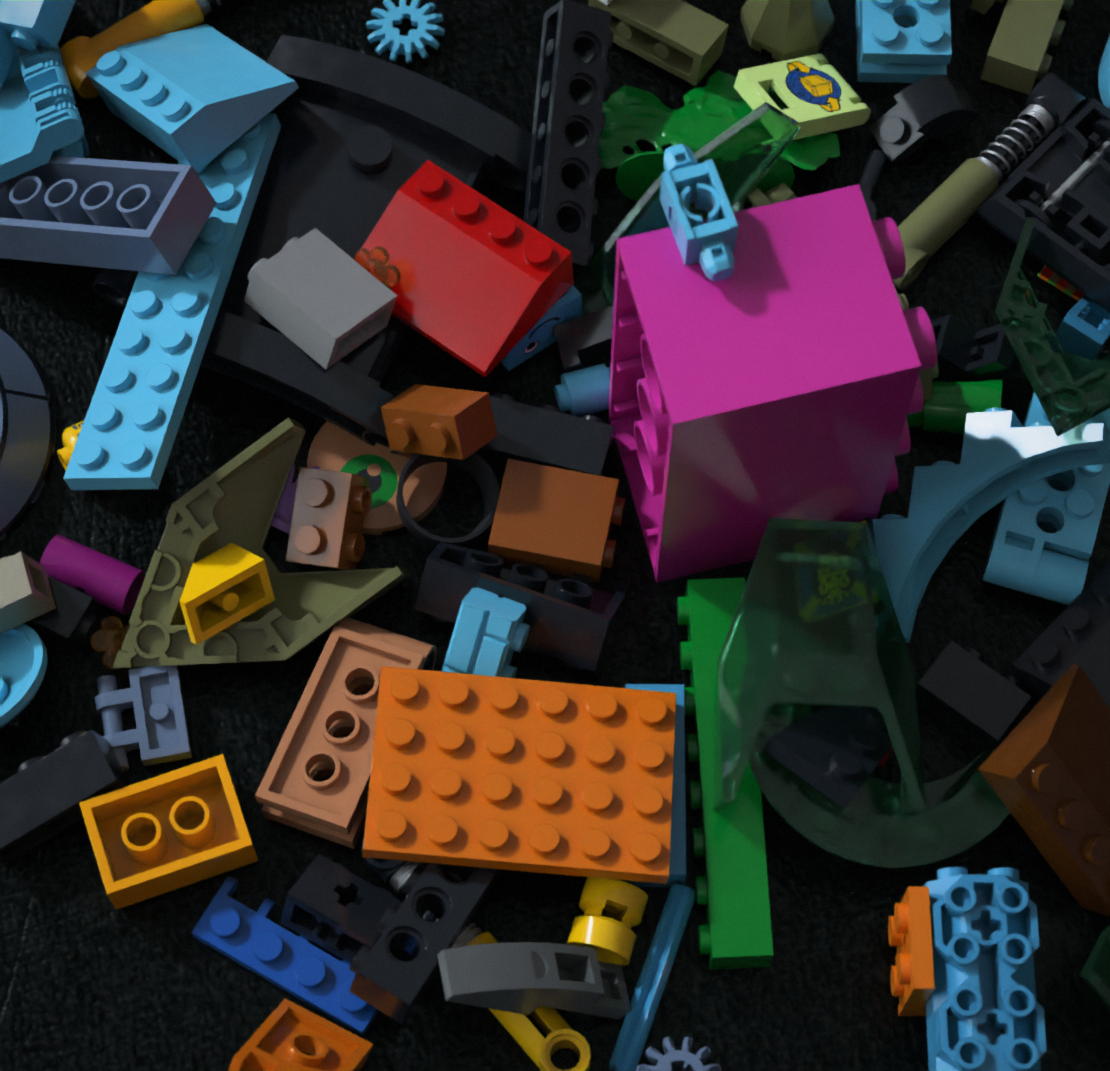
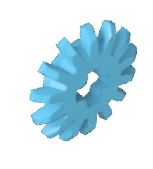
(416, 39)

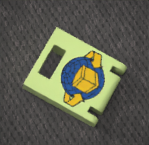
(810, 89)

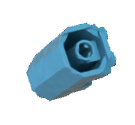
(983, 973)

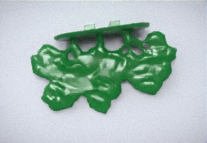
(706, 114)

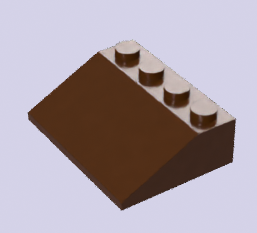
(1058, 784)

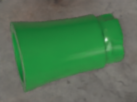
(952, 402)

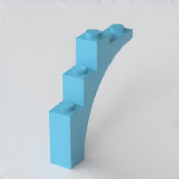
(949, 497)

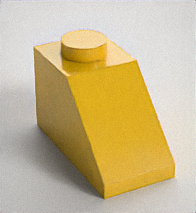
(224, 591)

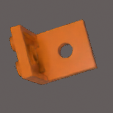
(911, 933)
(295, 1029)

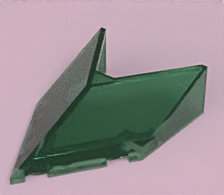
(1065, 383)

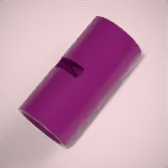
(92, 572)

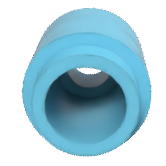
(584, 390)

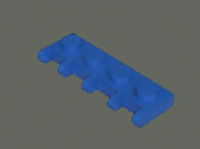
(282, 957)

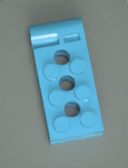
(902, 40)
(1057, 561)

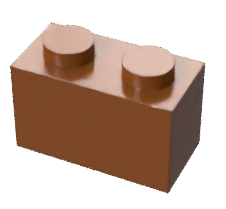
(439, 421)

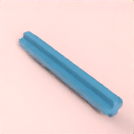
(653, 978)

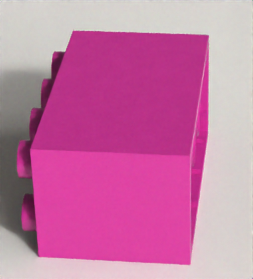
(764, 385)

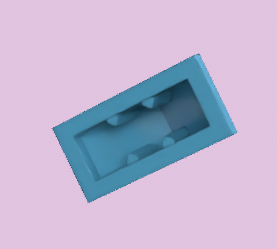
(1085, 329)

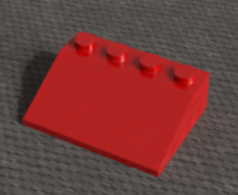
(467, 267)

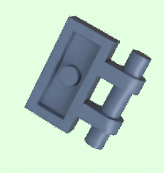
(158, 712)

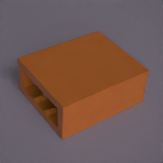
(556, 519)

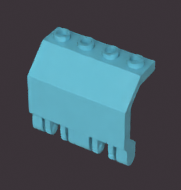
(35, 111)

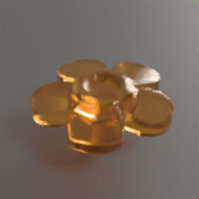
(378, 265)
(109, 639)

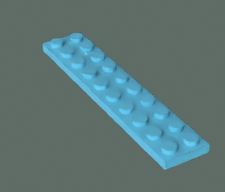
(167, 332)

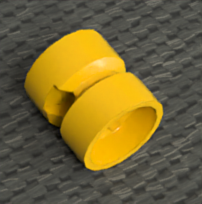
(608, 936)

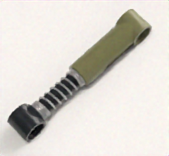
(977, 179)

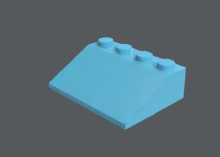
(189, 91)

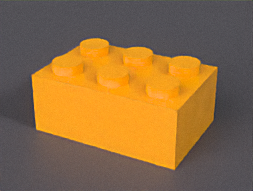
(168, 832)

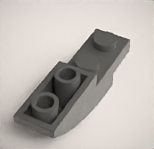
(531, 975)

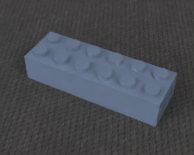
(104, 214)

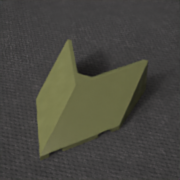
(239, 508)

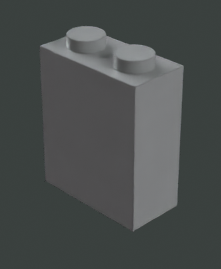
(319, 297)

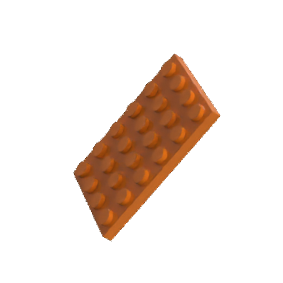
(521, 775)

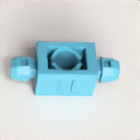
(699, 183)

